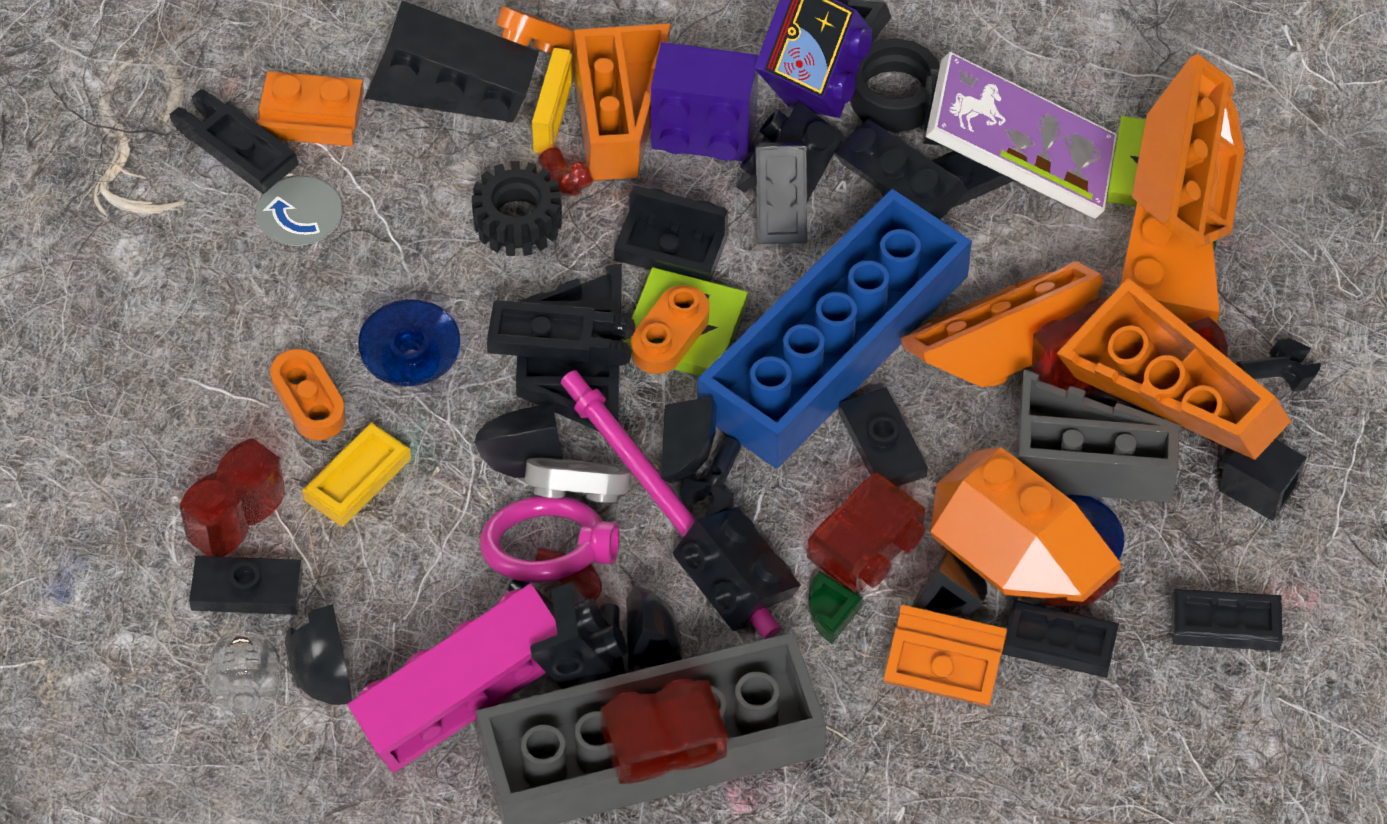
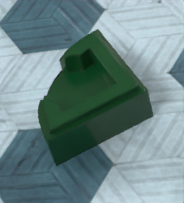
(832, 606)

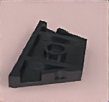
(540, 378)

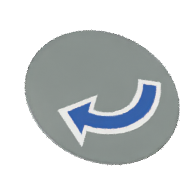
(299, 211)

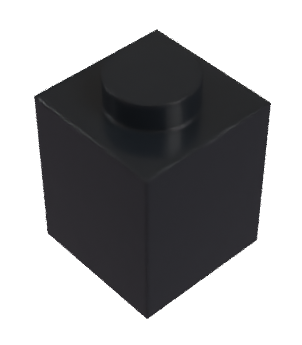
(1264, 482)

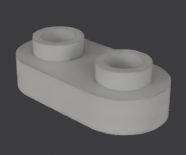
(598, 480)

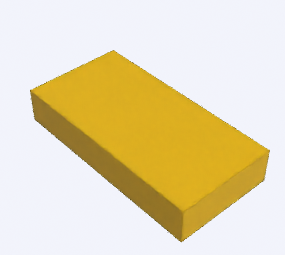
(552, 100)
(356, 474)

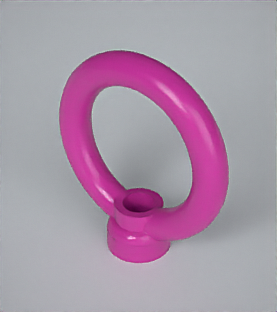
(596, 542)

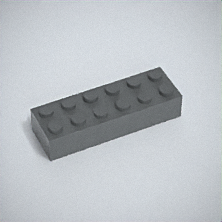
(554, 764)

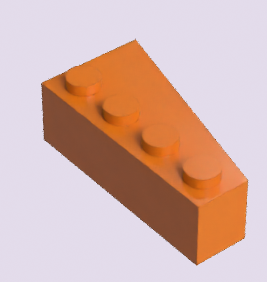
(1167, 368)

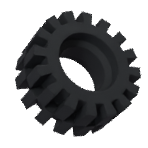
(520, 230)

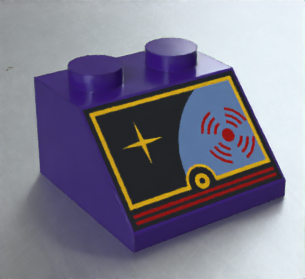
(814, 53)

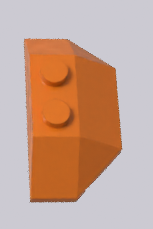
(1192, 155)
(995, 333)
(1019, 530)

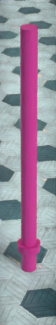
(591, 405)

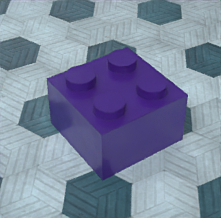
(703, 101)

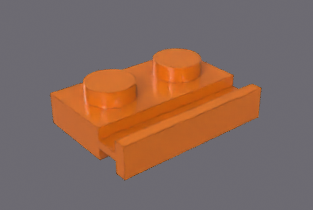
(311, 108)
(945, 656)

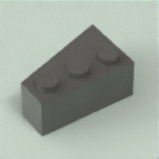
(1093, 446)

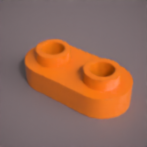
(523, 26)
(673, 325)
(310, 397)

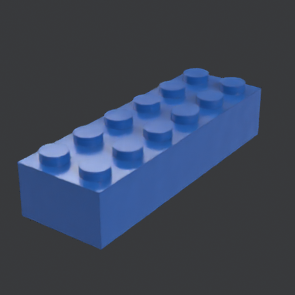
(834, 327)

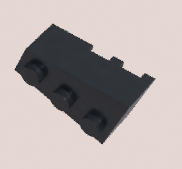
(450, 67)

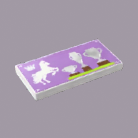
(1021, 135)

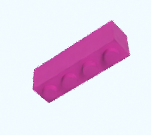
(446, 685)

